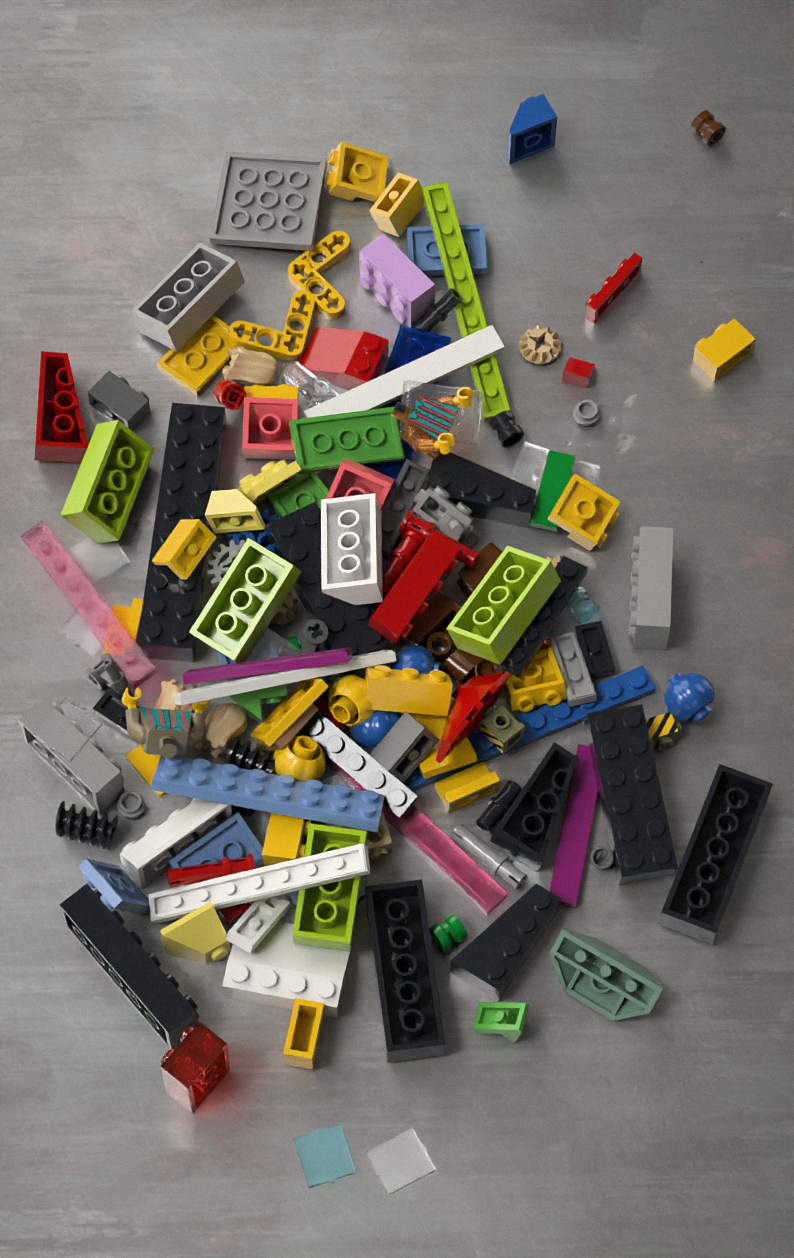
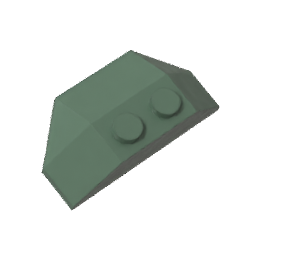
(603, 977)

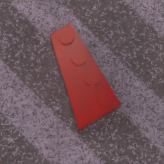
(59, 420)
(413, 588)

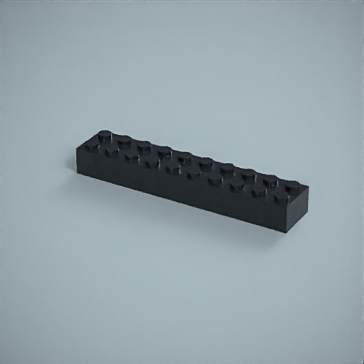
(186, 484)

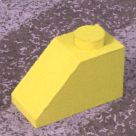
(232, 512)

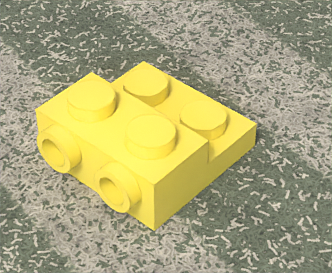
(271, 478)

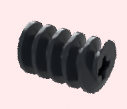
(246, 759)
(85, 826)

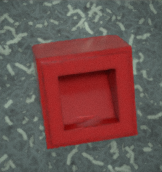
(578, 372)

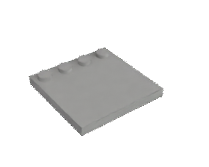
(268, 201)

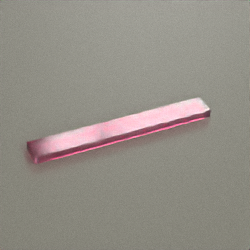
(89, 604)
(440, 852)

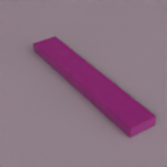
(267, 665)
(575, 829)

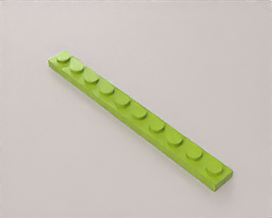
(460, 277)

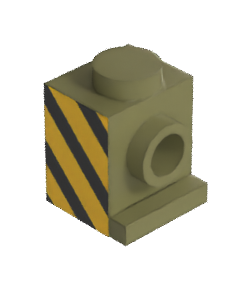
(663, 730)
(501, 736)

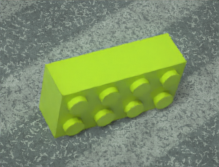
(107, 482)
(245, 601)
(503, 604)
(328, 911)

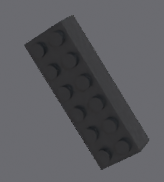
(298, 541)
(630, 794)
(715, 854)
(129, 965)
(405, 971)

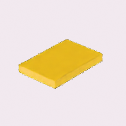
(200, 357)
(288, 711)
(460, 756)

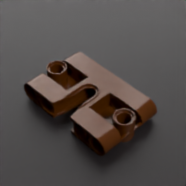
(431, 627)

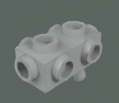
(448, 518)

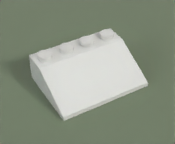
(285, 971)

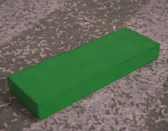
(553, 482)

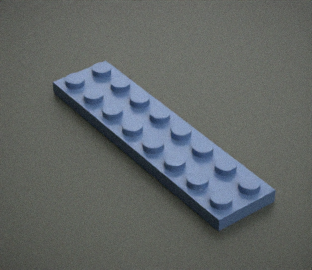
(268, 792)

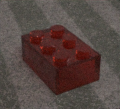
(195, 1067)

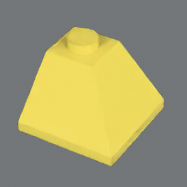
(196, 936)

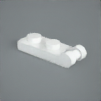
(257, 922)

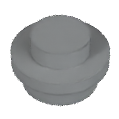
(586, 413)
(130, 804)

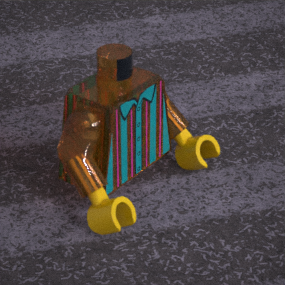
(430, 421)

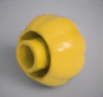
(347, 699)
(301, 759)

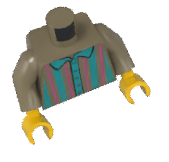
(164, 730)

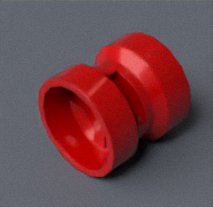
(225, 391)

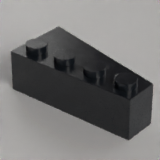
(482, 490)
(532, 816)
(505, 945)

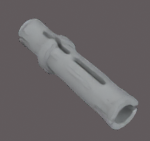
(497, 863)

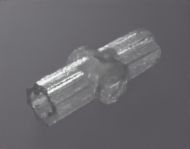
(307, 384)

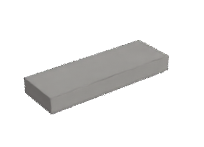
(573, 669)

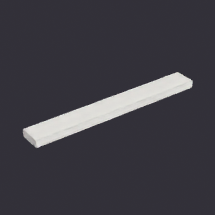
(425, 370)
(280, 678)
(260, 883)

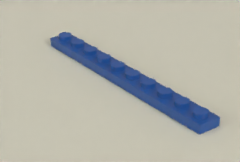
(553, 719)

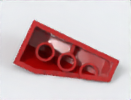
(467, 709)

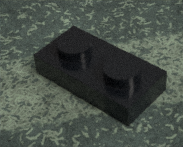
(595, 649)
(112, 710)

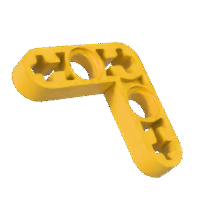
(313, 270)
(280, 339)

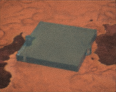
(324, 1155)

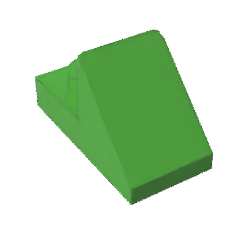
(251, 700)
(501, 1018)

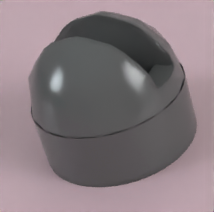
(597, 853)

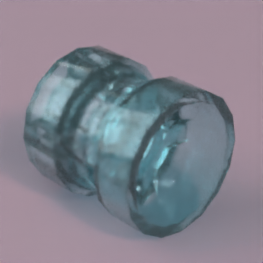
(582, 606)

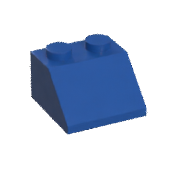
(532, 129)

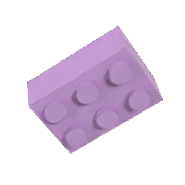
(395, 280)

